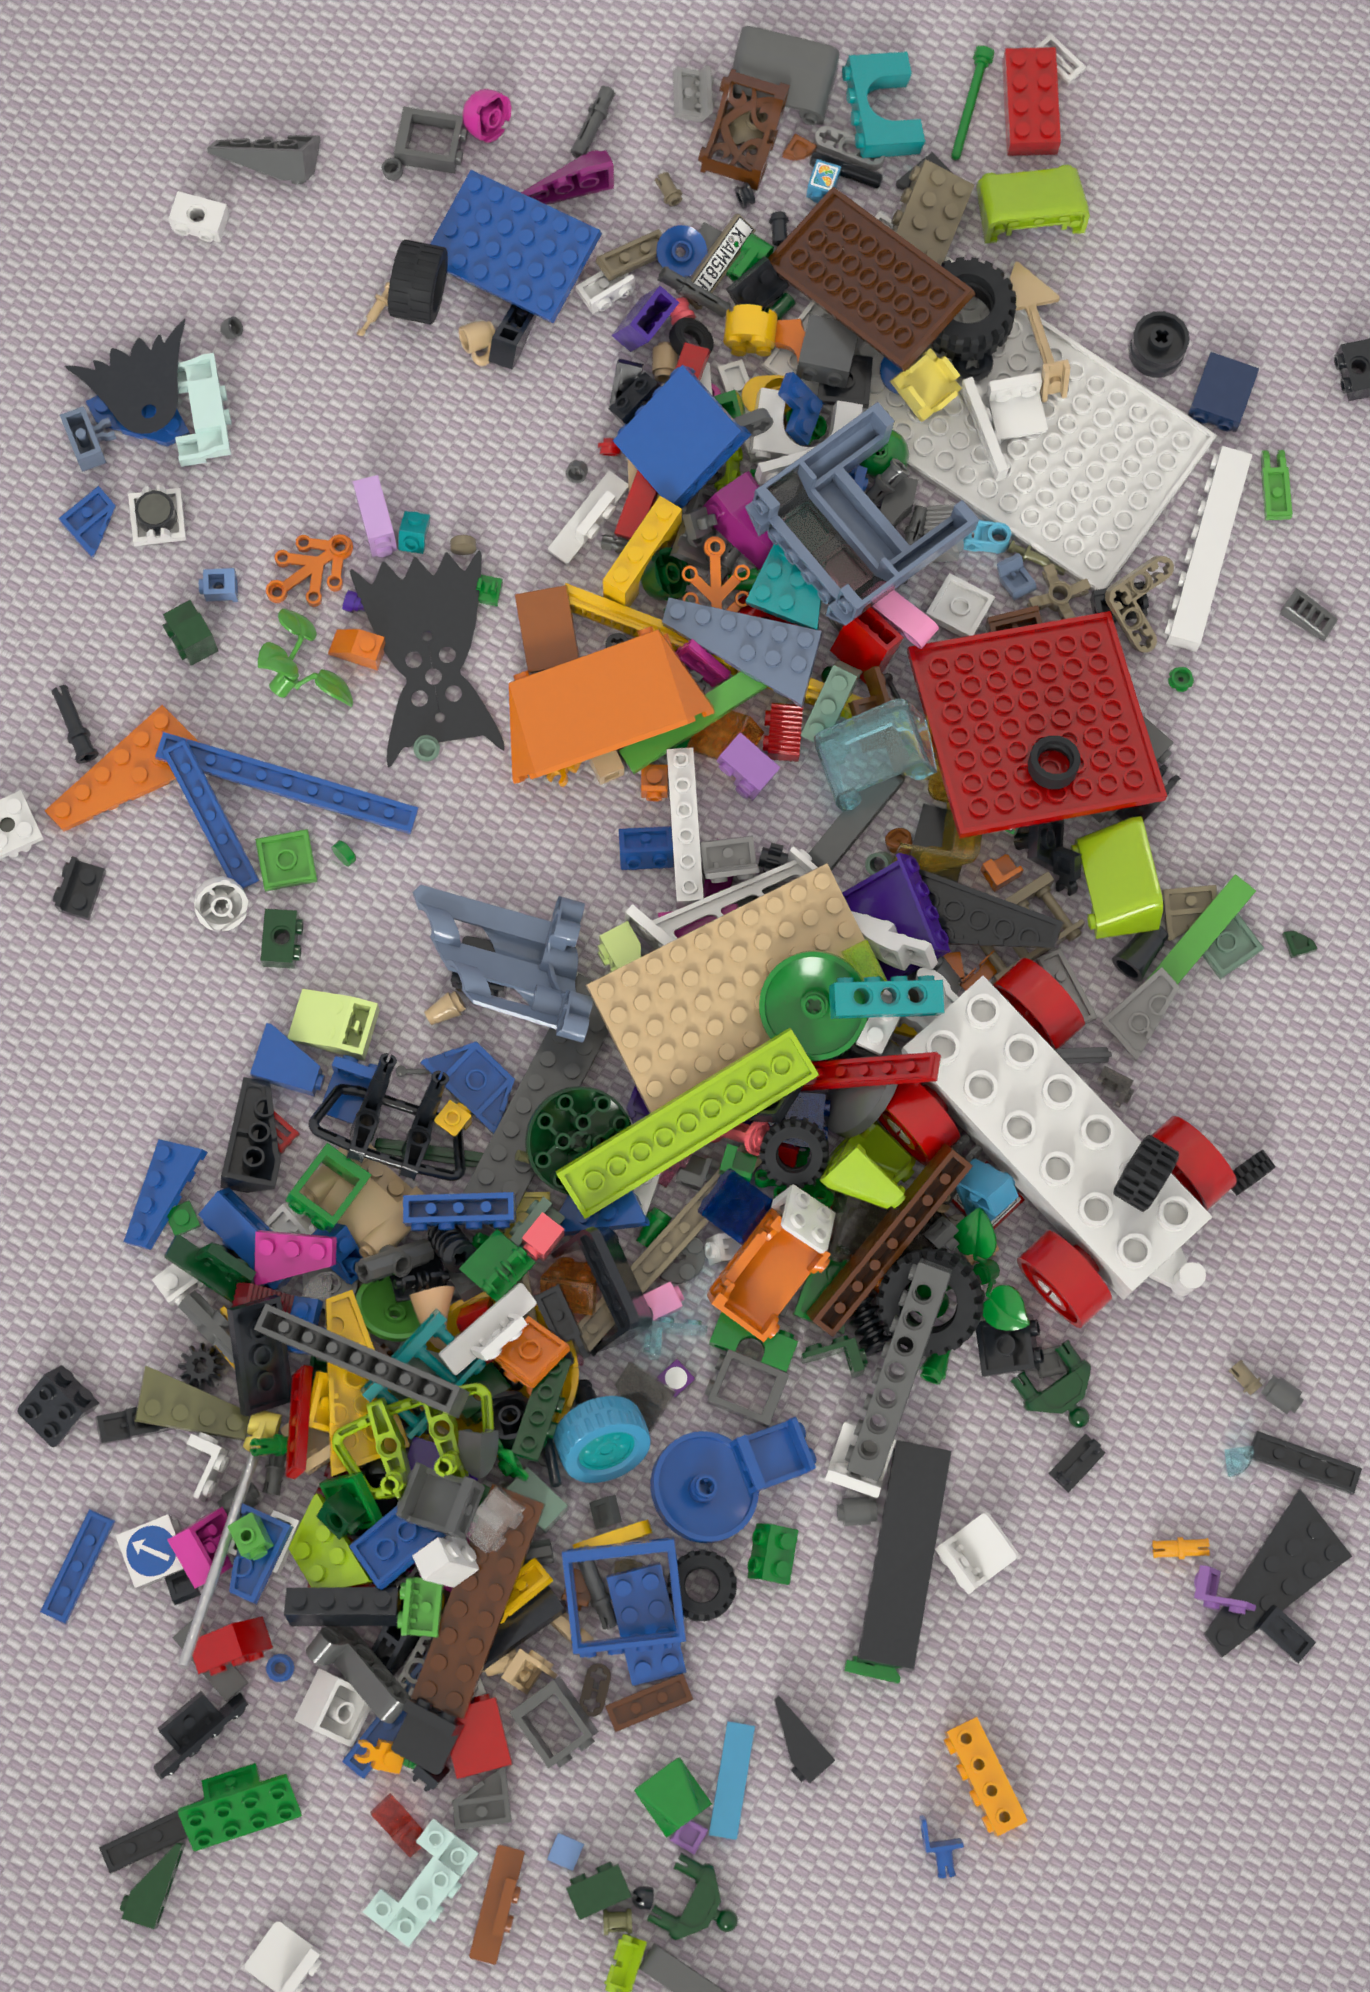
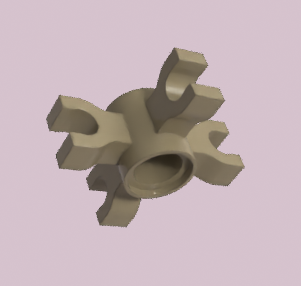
(1054, 585)

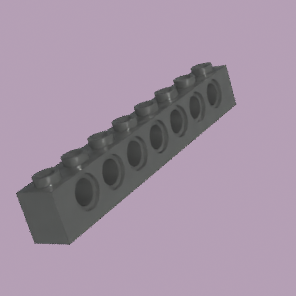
(362, 1361)
(872, 1463)

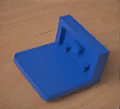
(350, 1072)

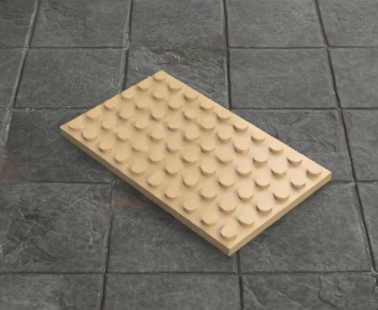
(698, 997)

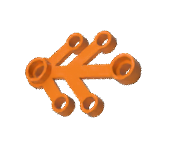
(312, 566)
(715, 592)

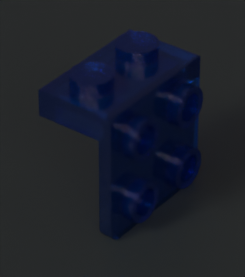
(735, 1206)

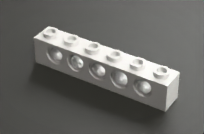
(684, 826)

